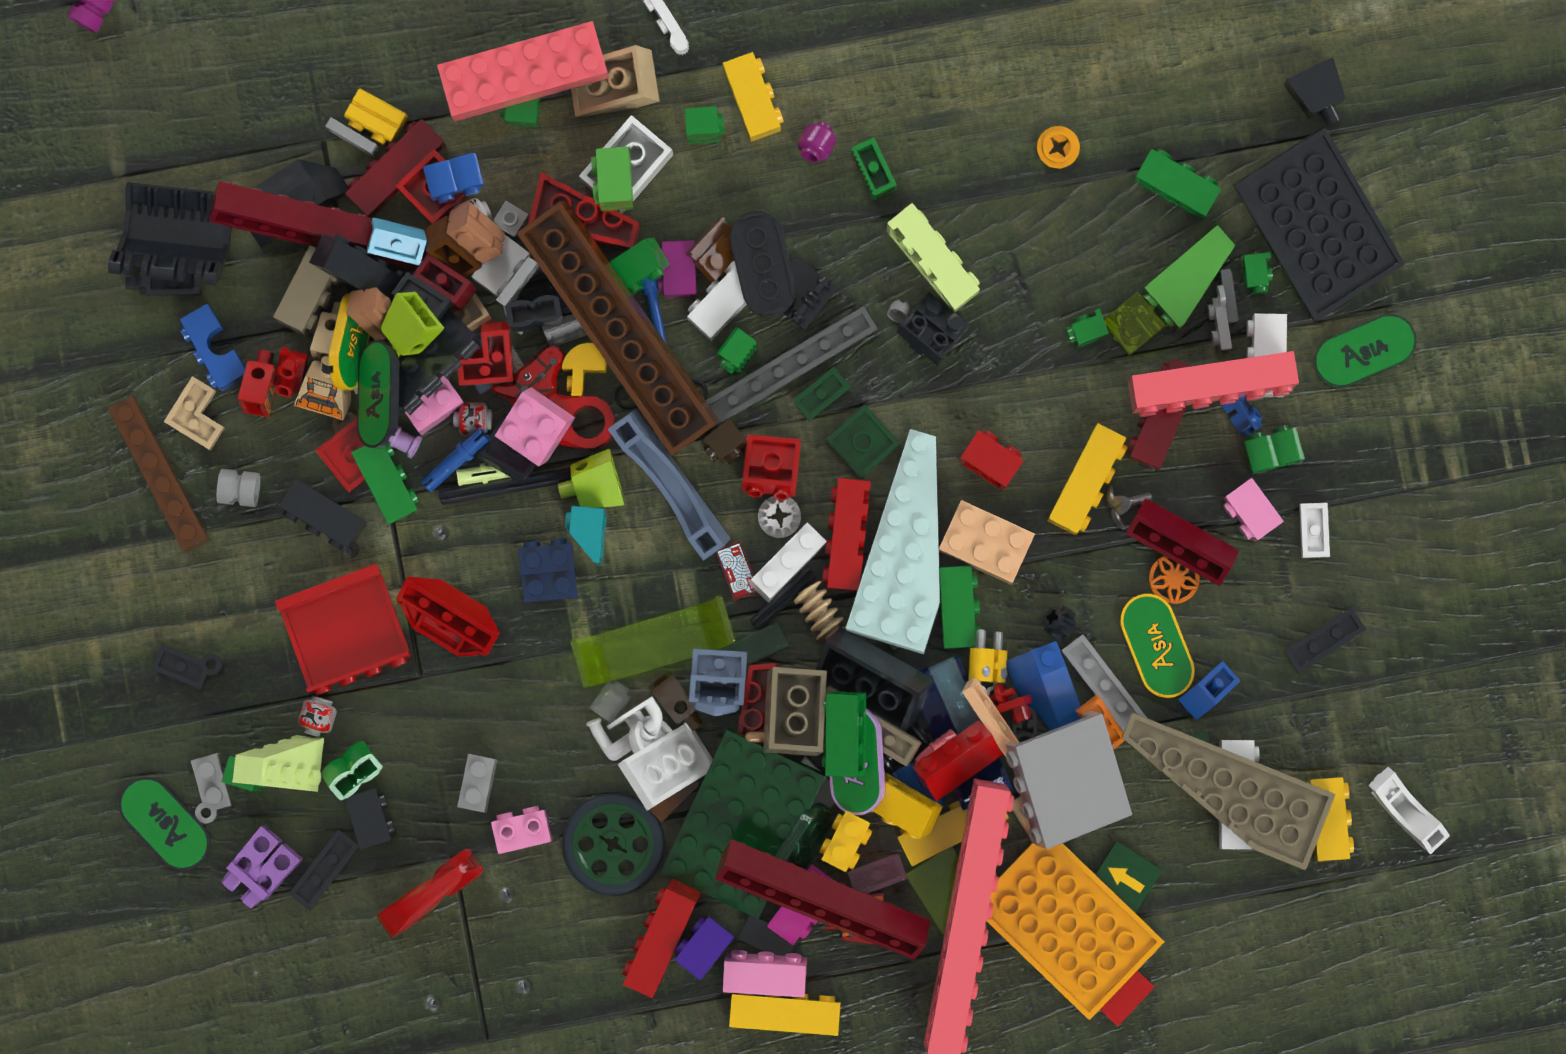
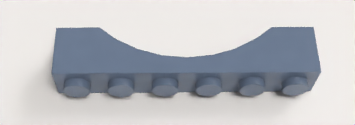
(648, 452)

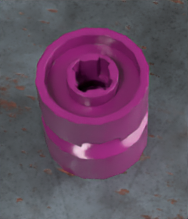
(89, 13)

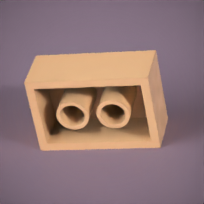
(986, 542)

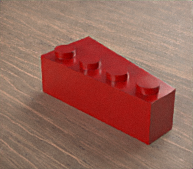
(848, 535)

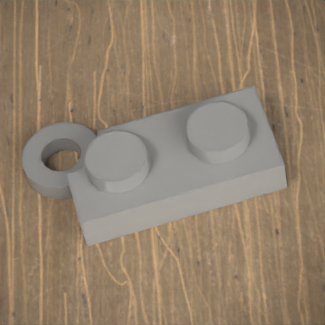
(1217, 312)
(212, 791)

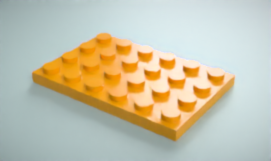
(1070, 926)

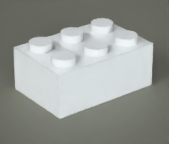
(646, 152)

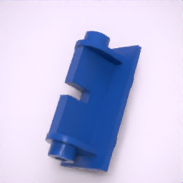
(1245, 417)

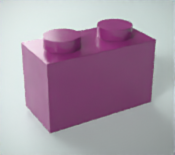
(680, 276)

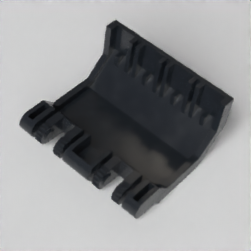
(170, 235)

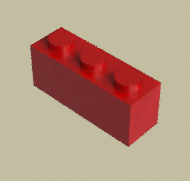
(957, 760)

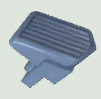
(718, 681)

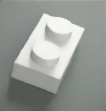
(1314, 530)

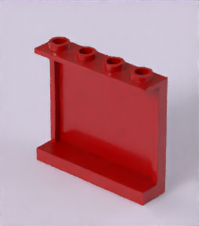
(344, 629)

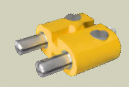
(988, 664)

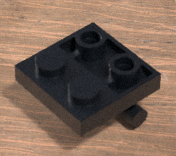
(932, 329)

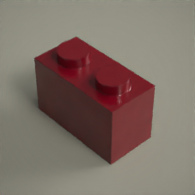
(445, 281)

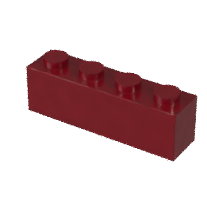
(379, 183)
(1156, 431)
(1182, 542)

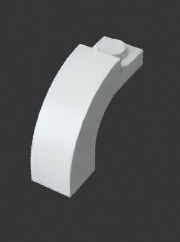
(1408, 811)

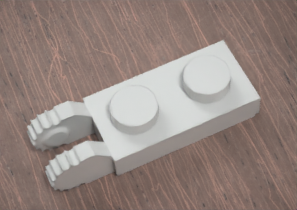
(668, 25)

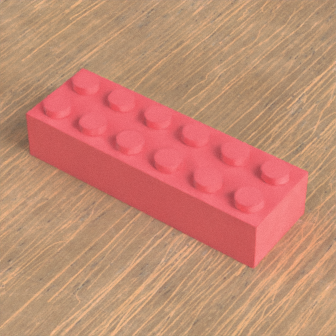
(522, 71)
(1213, 382)

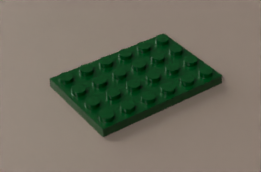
(744, 799)

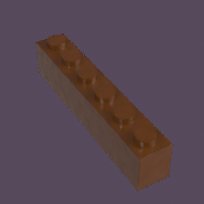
(159, 474)

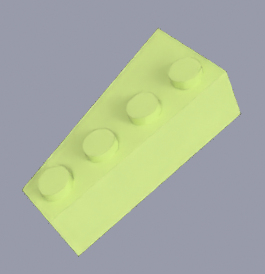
(932, 257)
(288, 764)

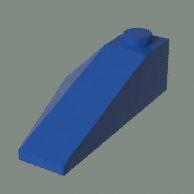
(1047, 680)

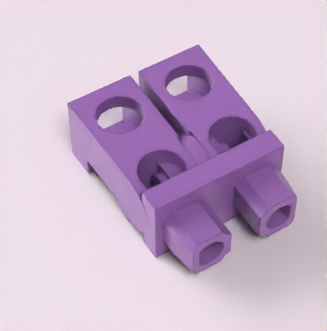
(257, 875)

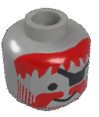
(471, 417)
(317, 716)

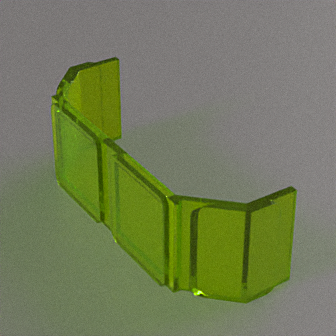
(652, 643)

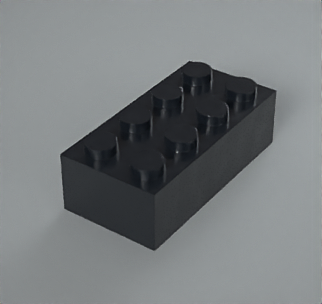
(890, 685)

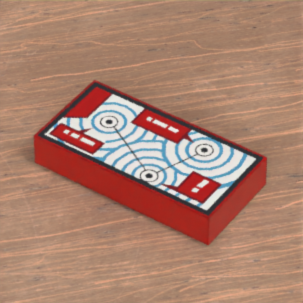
(736, 570)

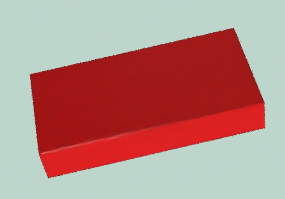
(1127, 998)

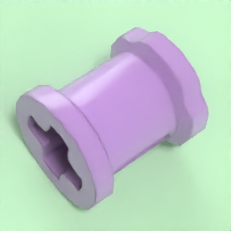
(405, 442)

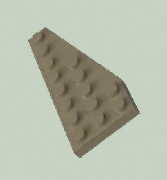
(1254, 801)

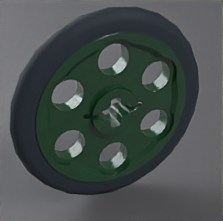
(581, 862)

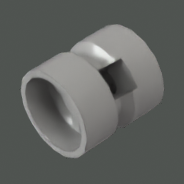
(239, 488)

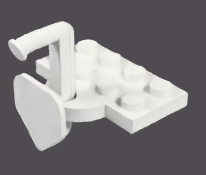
(662, 757)

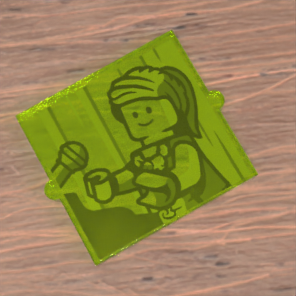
(1133, 323)

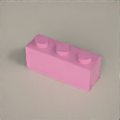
(765, 973)

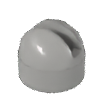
(903, 308)

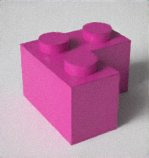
(791, 924)

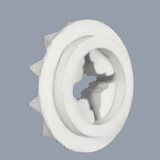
(789, 523)

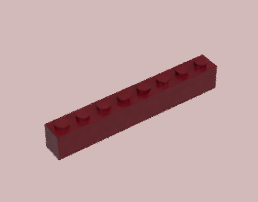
(291, 219)
(822, 899)

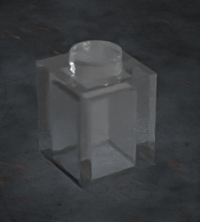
(611, 701)

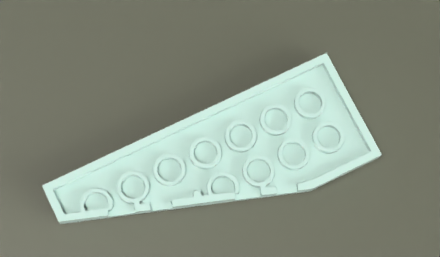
(902, 572)

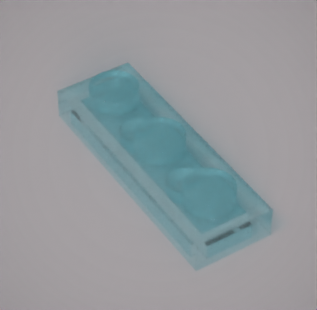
(950, 686)

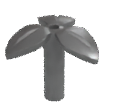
(1122, 504)

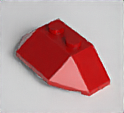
(447, 616)

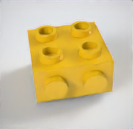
(842, 847)

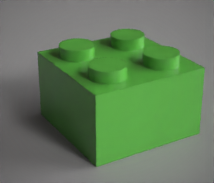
(614, 179)

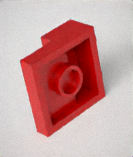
(771, 466)

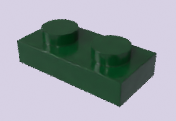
(821, 394)

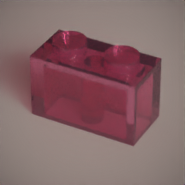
(877, 874)

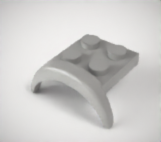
(523, 273)

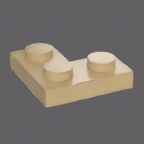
(188, 414)

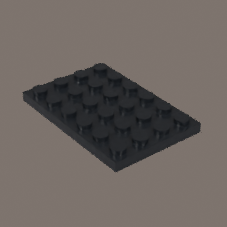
(1319, 224)

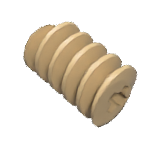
(819, 611)

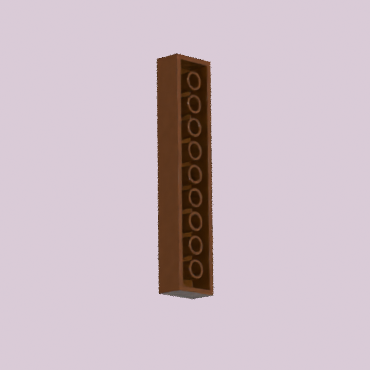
(618, 327)

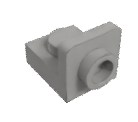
(511, 218)

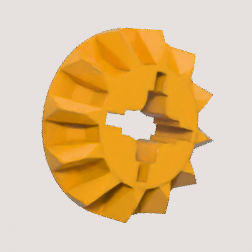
(1060, 135)

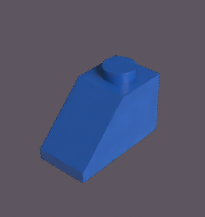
(1209, 690)

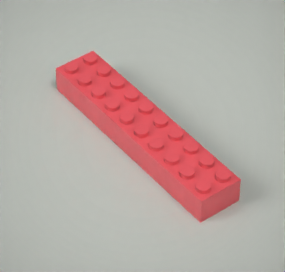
(967, 917)

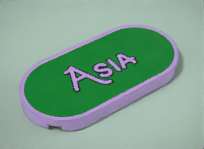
(865, 792)

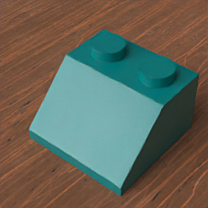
(588, 530)

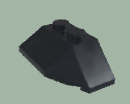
(303, 182)

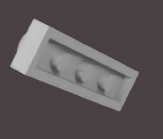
(1101, 680)

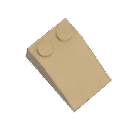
(628, 87)

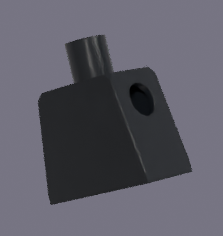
(1318, 91)

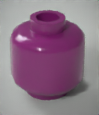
(816, 142)

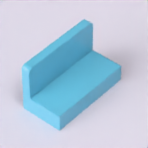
(397, 241)

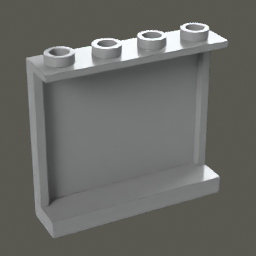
(1068, 781)

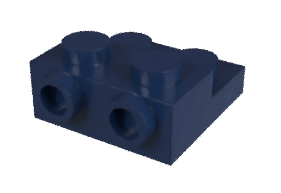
(548, 571)

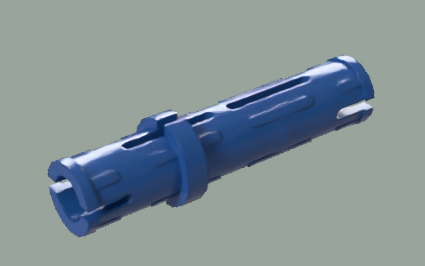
(463, 452)

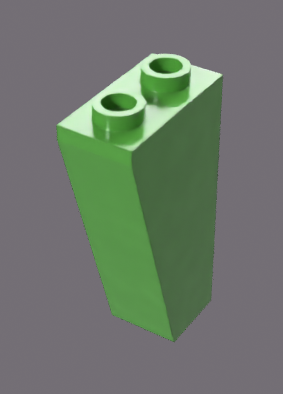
(1186, 280)

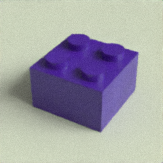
(704, 946)

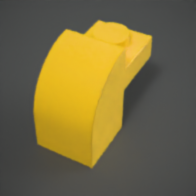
(582, 360)

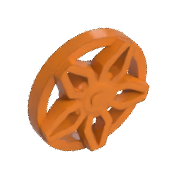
(1173, 580)

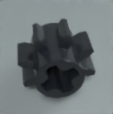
(1059, 622)

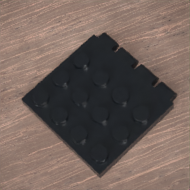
(422, 372)

